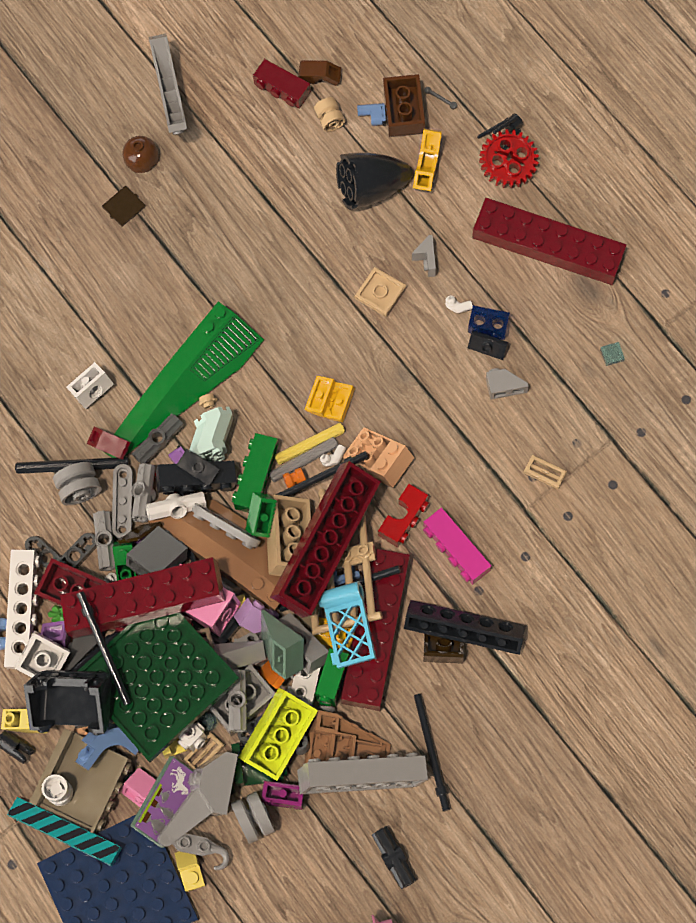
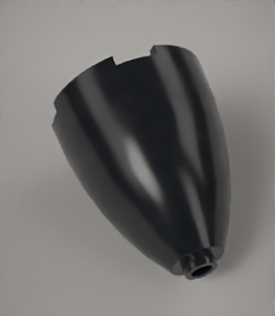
(370, 178)

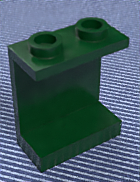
(248, 775)

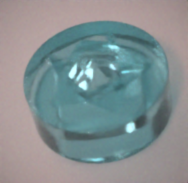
(208, 721)

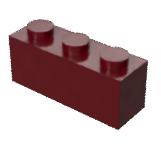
(281, 83)

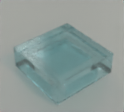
(612, 354)

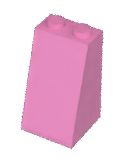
(216, 615)

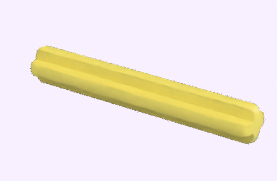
(309, 443)

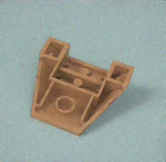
(336, 737)

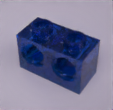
(489, 317)

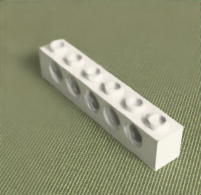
(19, 560)

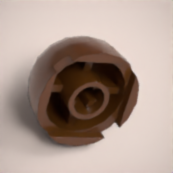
(140, 154)

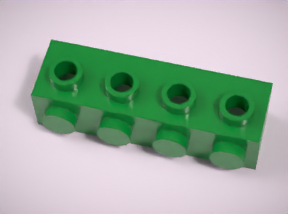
(256, 470)

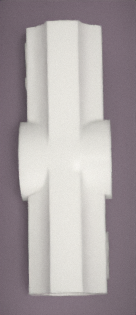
(174, 506)

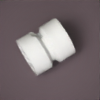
(57, 790)

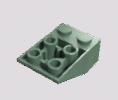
(282, 646)

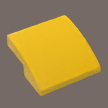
(329, 399)

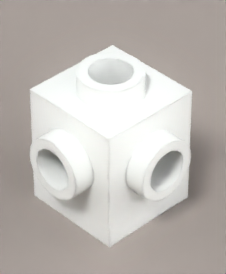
(193, 737)

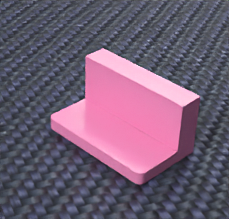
(138, 786)

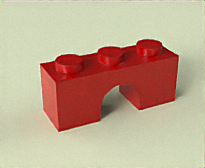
(396, 530)

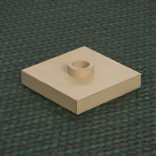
(380, 291)

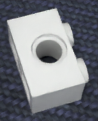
(90, 385)

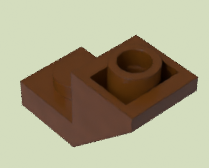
(315, 70)

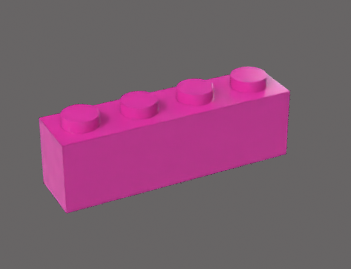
(456, 546)

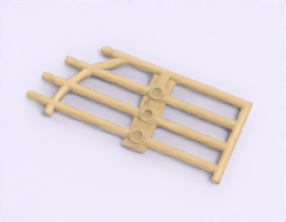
(352, 556)

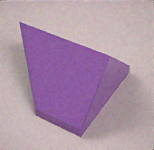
(56, 632)

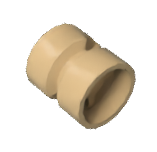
(329, 114)

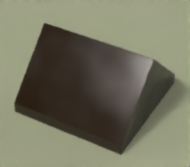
(442, 650)

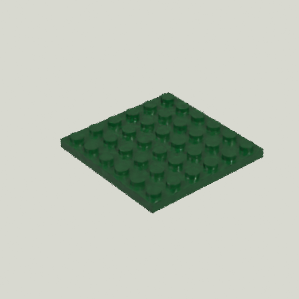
(168, 678)

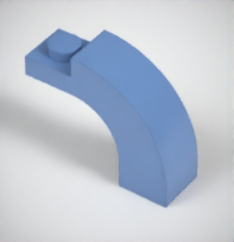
(98, 743)

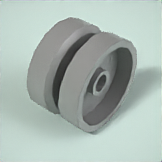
(77, 483)
(253, 817)

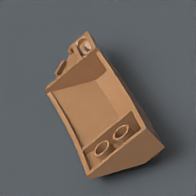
(236, 562)

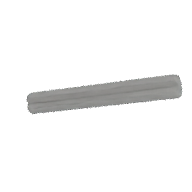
(303, 459)

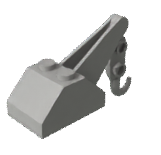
(209, 795)

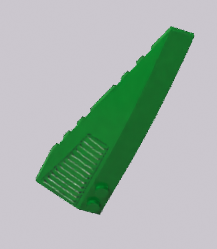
(204, 360)

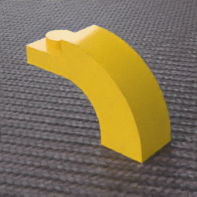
(427, 160)

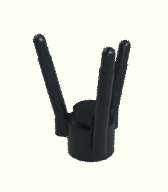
(512, 123)

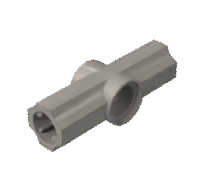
(143, 492)
(103, 529)
(237, 713)

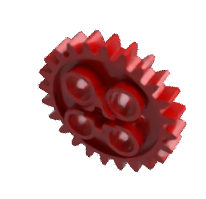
(501, 172)

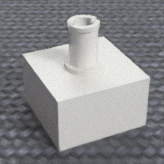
(41, 655)

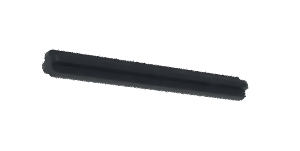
(55, 466)

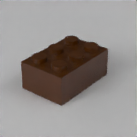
(404, 105)

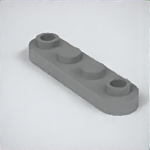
(122, 500)
(232, 530)

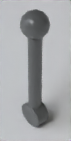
(453, 105)

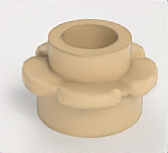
(207, 401)

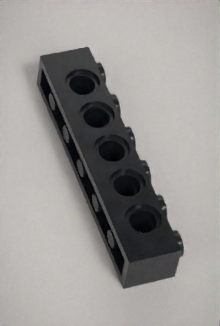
(464, 627)

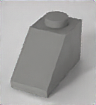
(504, 384)

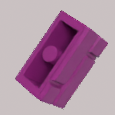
(282, 795)

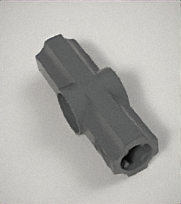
(166, 430)

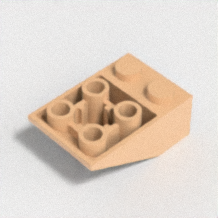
(386, 457)

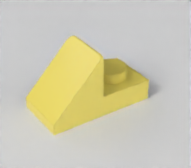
(189, 871)

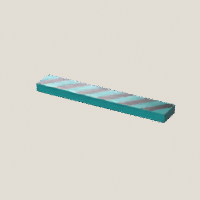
(64, 831)

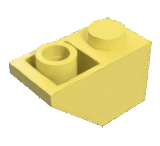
(16, 721)

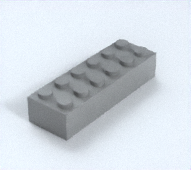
(362, 774)

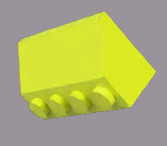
(278, 734)

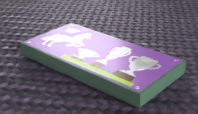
(163, 799)

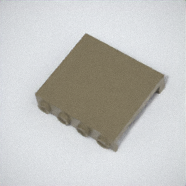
(92, 788)

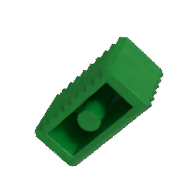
(260, 515)

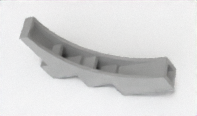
(168, 84)

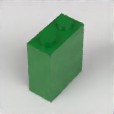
(331, 681)

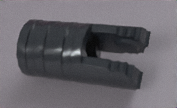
(11, 744)

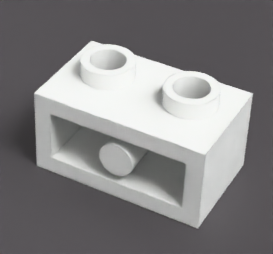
(305, 686)

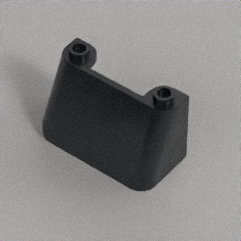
(69, 699)

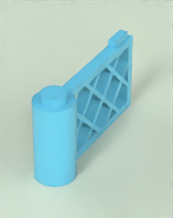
(346, 598)

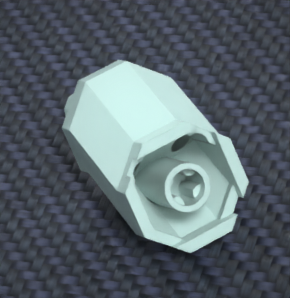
(212, 434)

